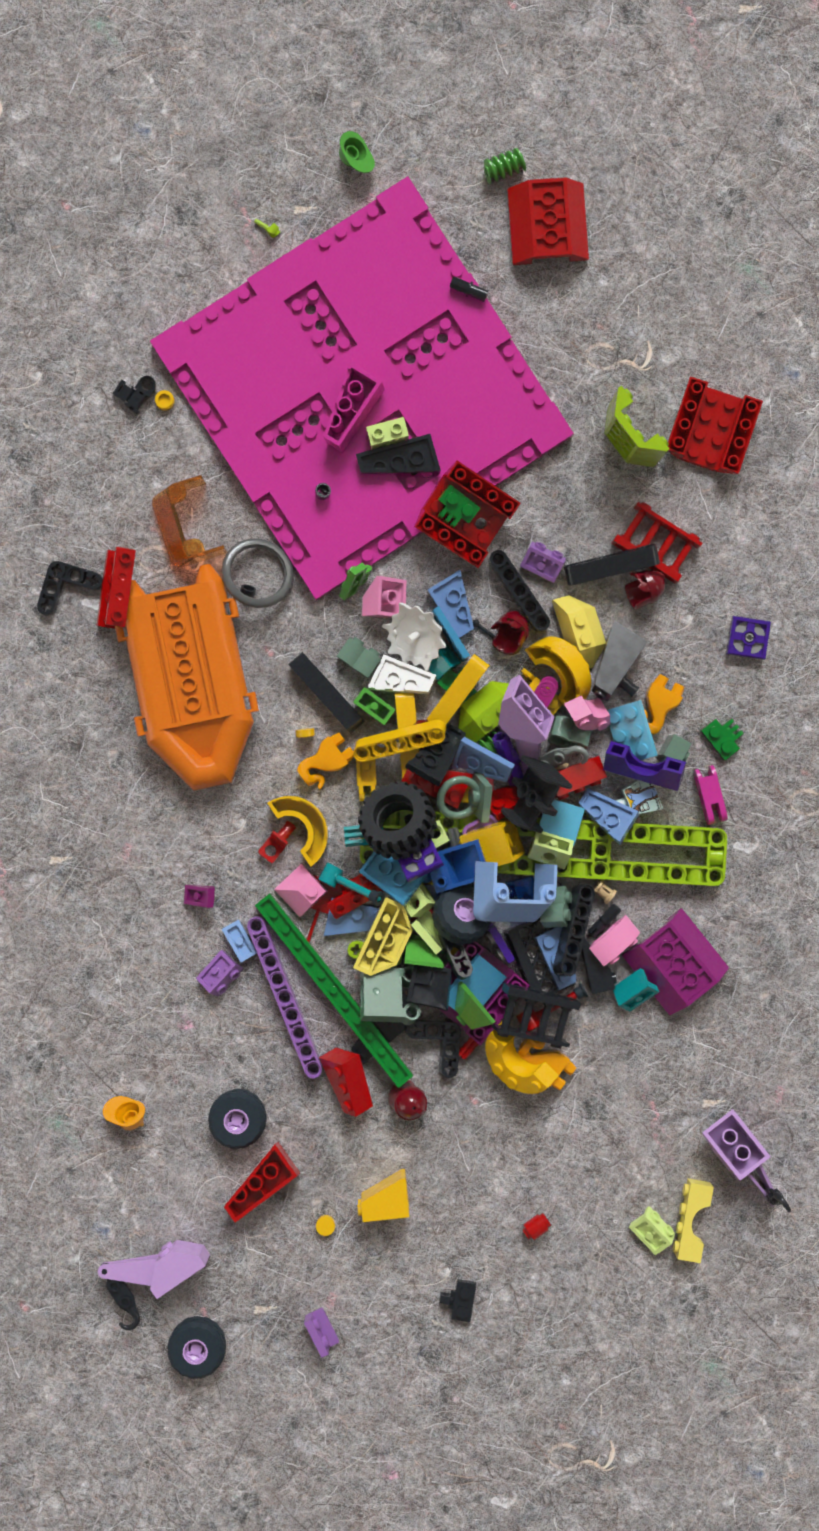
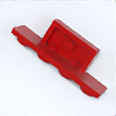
(350, 899)

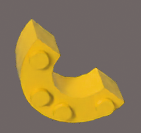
(566, 662)
(313, 820)
(513, 1069)

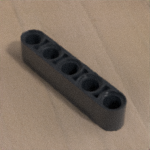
(612, 564)
(518, 581)
(326, 692)
(567, 937)

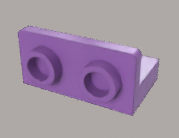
(543, 561)
(219, 974)
(321, 1331)

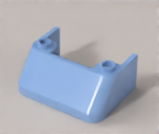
(493, 900)

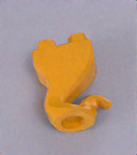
(661, 701)
(326, 759)
(554, 1058)

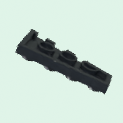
(407, 456)
(436, 759)
(388, 1029)

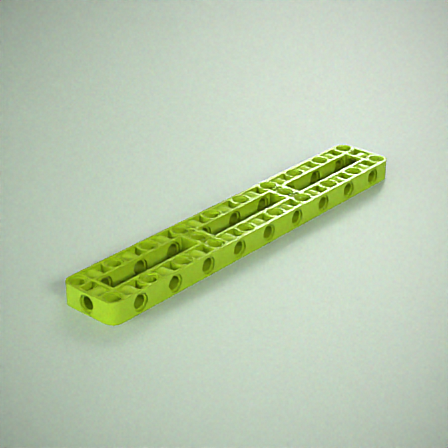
(614, 870)

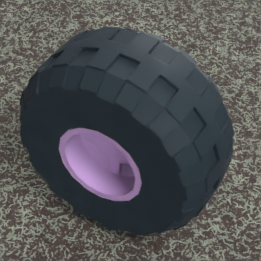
(455, 916)
(237, 1118)
(196, 1347)

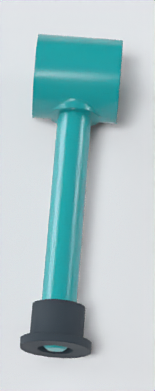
(332, 876)

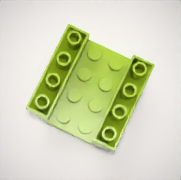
(628, 440)

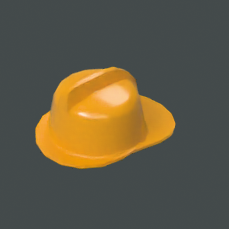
(124, 1112)

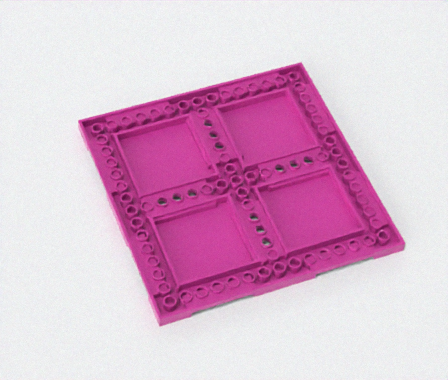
(384, 291)

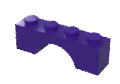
(622, 761)

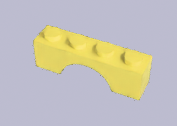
(696, 1197)

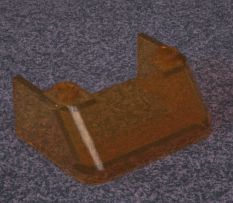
(180, 551)

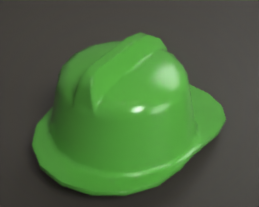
(355, 152)

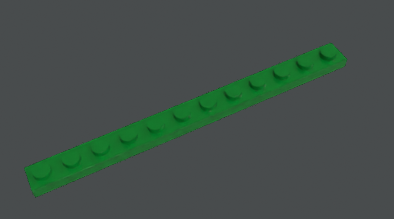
(333, 990)

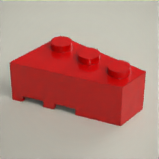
(581, 775)
(453, 795)
(347, 1080)

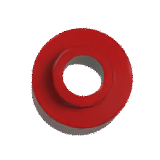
(536, 1226)

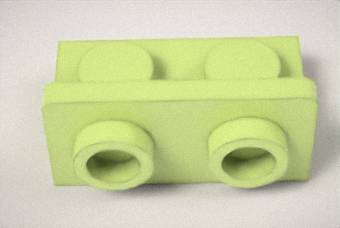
(653, 1231)

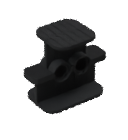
(535, 794)

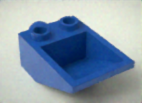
(458, 866)

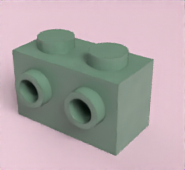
(675, 748)

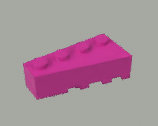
(352, 406)

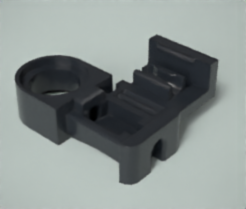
(134, 397)

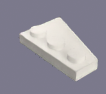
(401, 677)

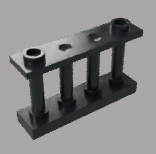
(549, 1001)

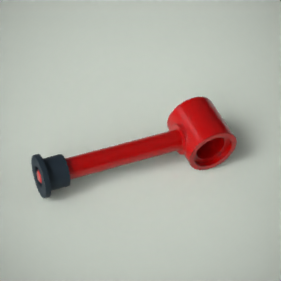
(534, 1022)

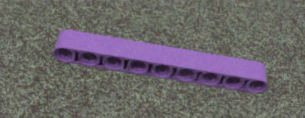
(285, 1006)

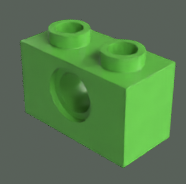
(374, 706)

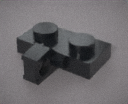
(460, 1300)

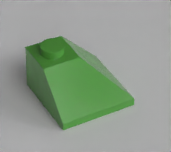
(419, 953)
(470, 1009)

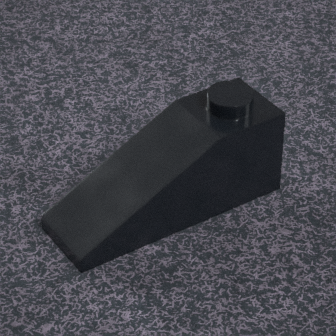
(599, 976)

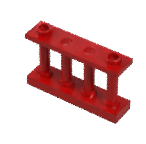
(670, 572)
(116, 588)

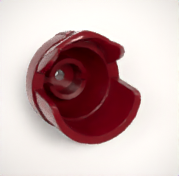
(645, 589)
(511, 633)
(405, 1098)

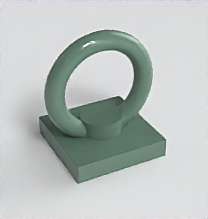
(478, 797)

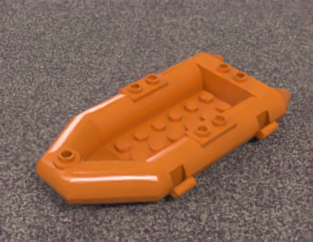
(190, 678)

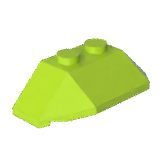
(482, 711)

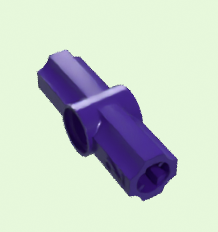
(505, 749)

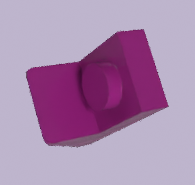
(199, 895)

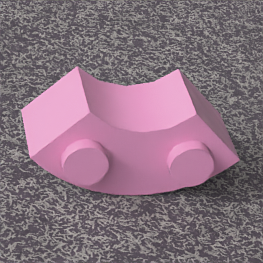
(588, 713)
(615, 941)

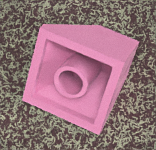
(384, 597)
(301, 890)

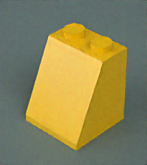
(498, 842)
(385, 1199)

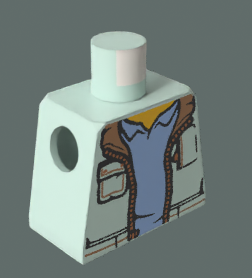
(641, 797)

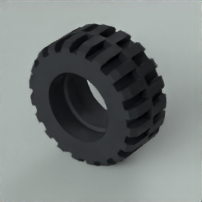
(384, 803)

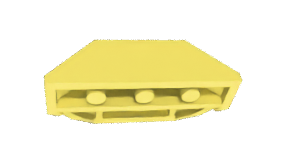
(580, 627)
(385, 939)

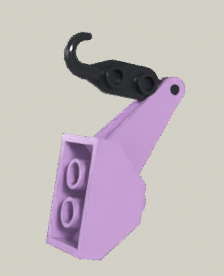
(742, 1154)
(160, 1271)

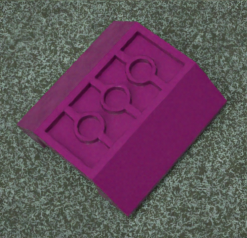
(677, 962)
(497, 1002)

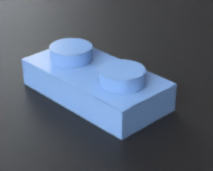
(239, 940)

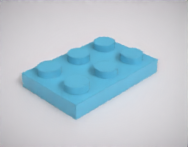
(632, 729)

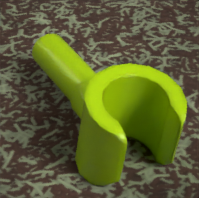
(273, 230)

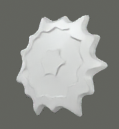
(414, 636)

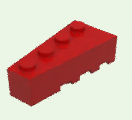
(266, 1179)

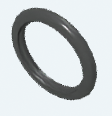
(238, 595)

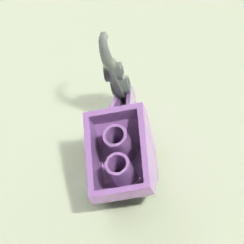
(529, 723)

